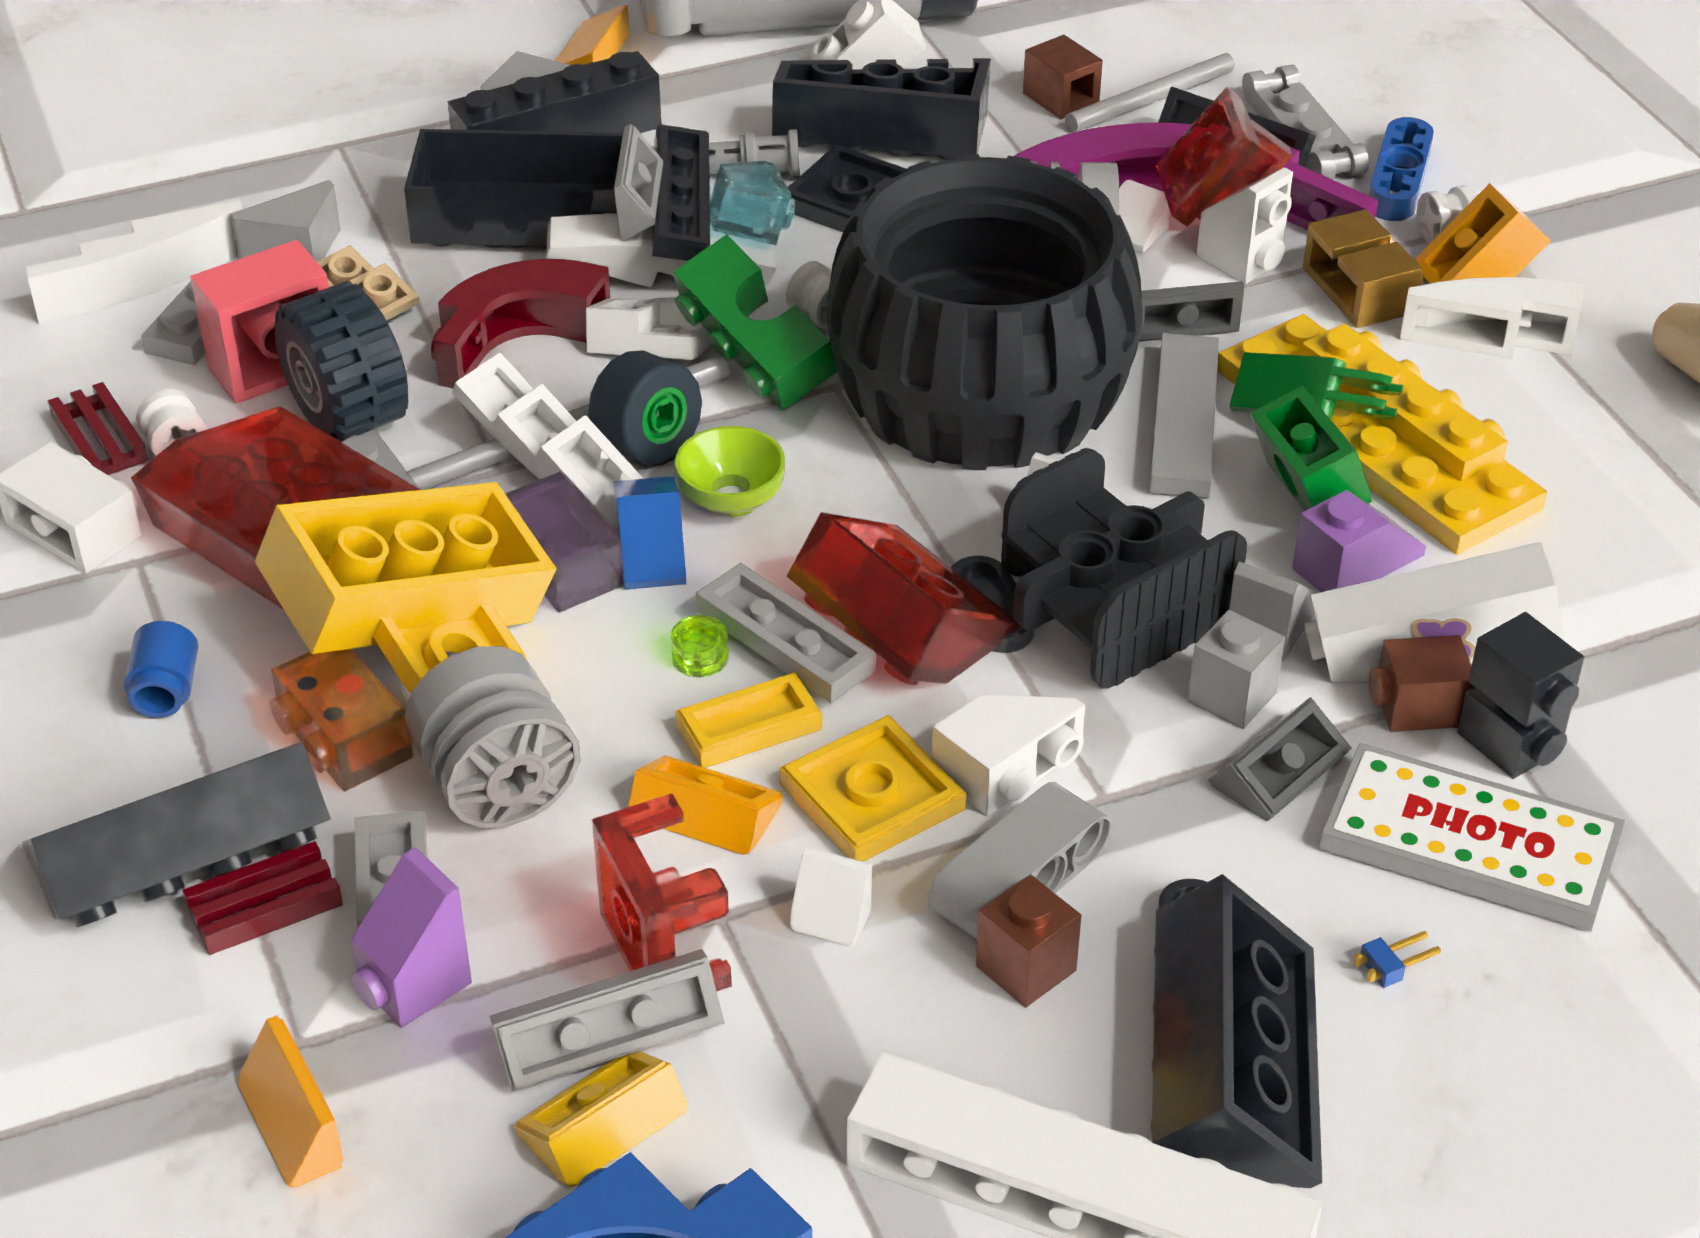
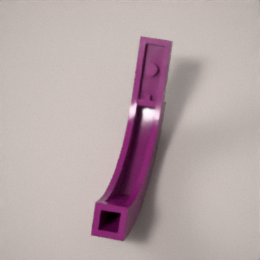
(1142, 145)

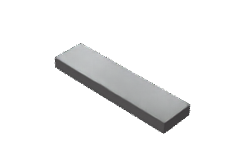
(1185, 415)

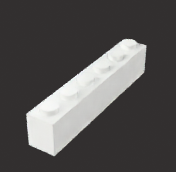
(1052, 1167)

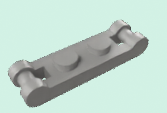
(1297, 108)

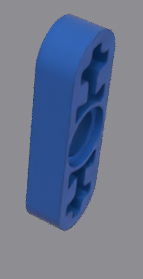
(1396, 155)

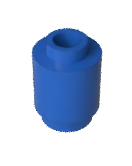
(160, 668)

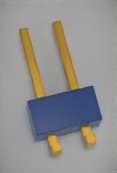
(1383, 962)

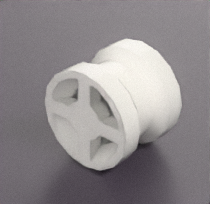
(1438, 210)
(809, 291)
(162, 414)

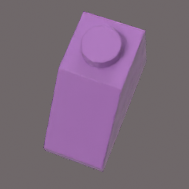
(1350, 543)
(412, 942)

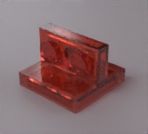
(1217, 158)

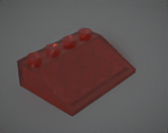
(225, 482)

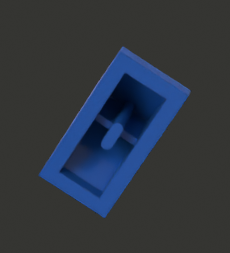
(650, 532)

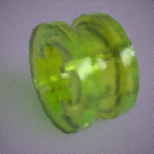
(701, 631)

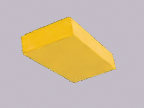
(748, 720)

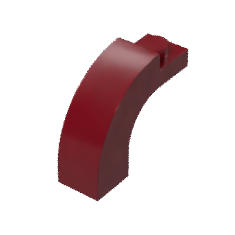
(511, 304)

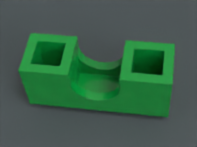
(777, 355)

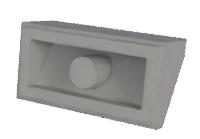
(636, 183)

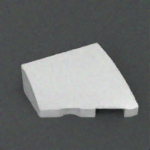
(645, 325)

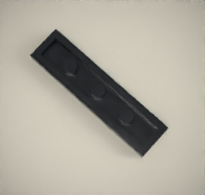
(684, 193)

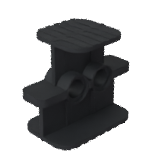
(1113, 573)

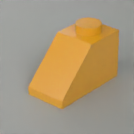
(1483, 242)

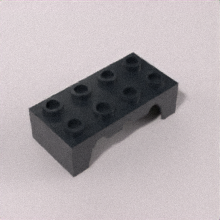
(506, 184)

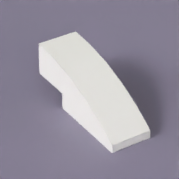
(1495, 314)

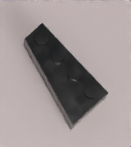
(883, 105)

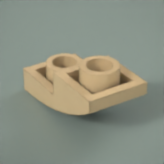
(379, 283)

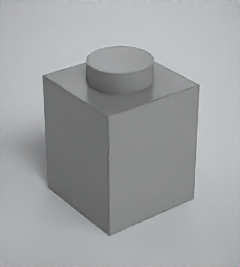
(1236, 669)

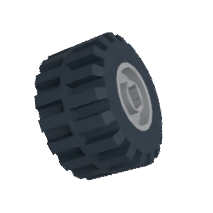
(341, 361)

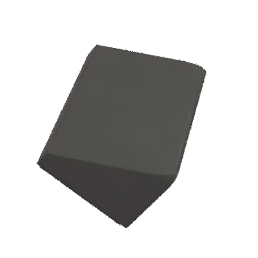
(1192, 310)
(1282, 761)

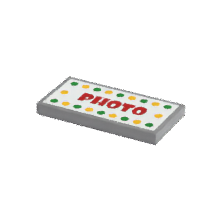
(1473, 836)

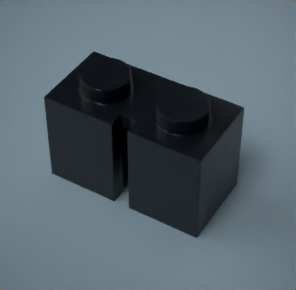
(1520, 695)

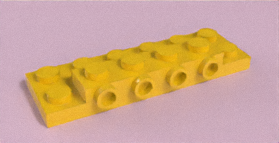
(1428, 459)

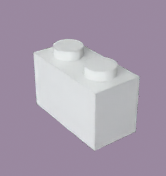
(69, 506)

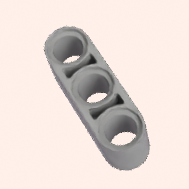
(1044, 836)

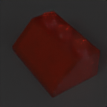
(897, 598)

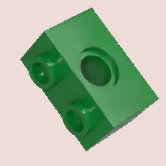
(1308, 450)

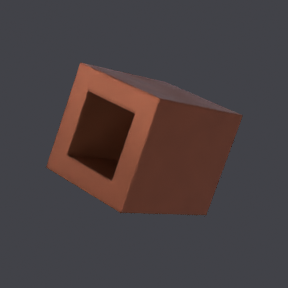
(1062, 76)
(1421, 682)
(1028, 940)

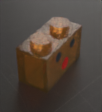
(341, 716)

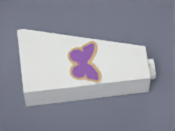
(1430, 602)

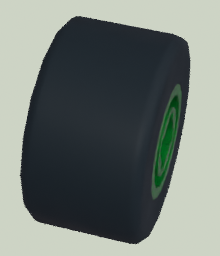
(645, 406)

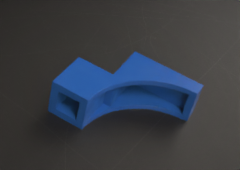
(634, 1204)

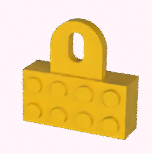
(406, 573)

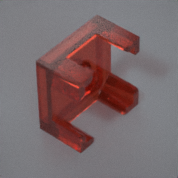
(650, 907)

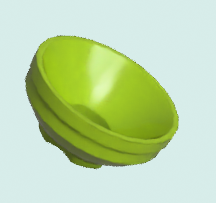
(730, 458)

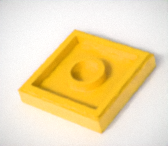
(872, 789)

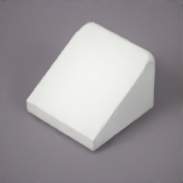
(1143, 213)
(831, 897)

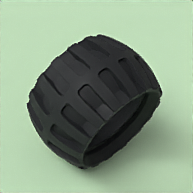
(984, 310)

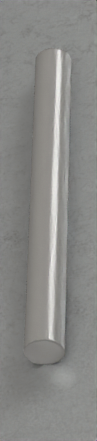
(1148, 92)

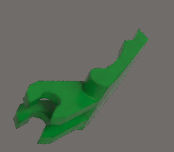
(1270, 376)

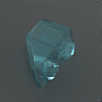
(751, 201)

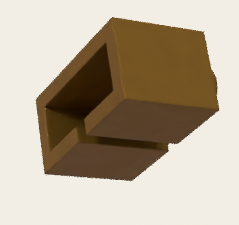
(1360, 267)

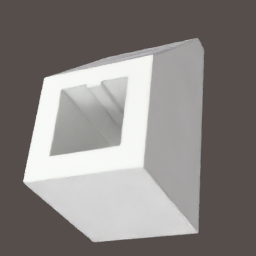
(870, 33)
(1247, 228)
(1007, 744)

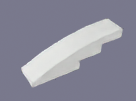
(598, 241)
(134, 264)
(545, 433)

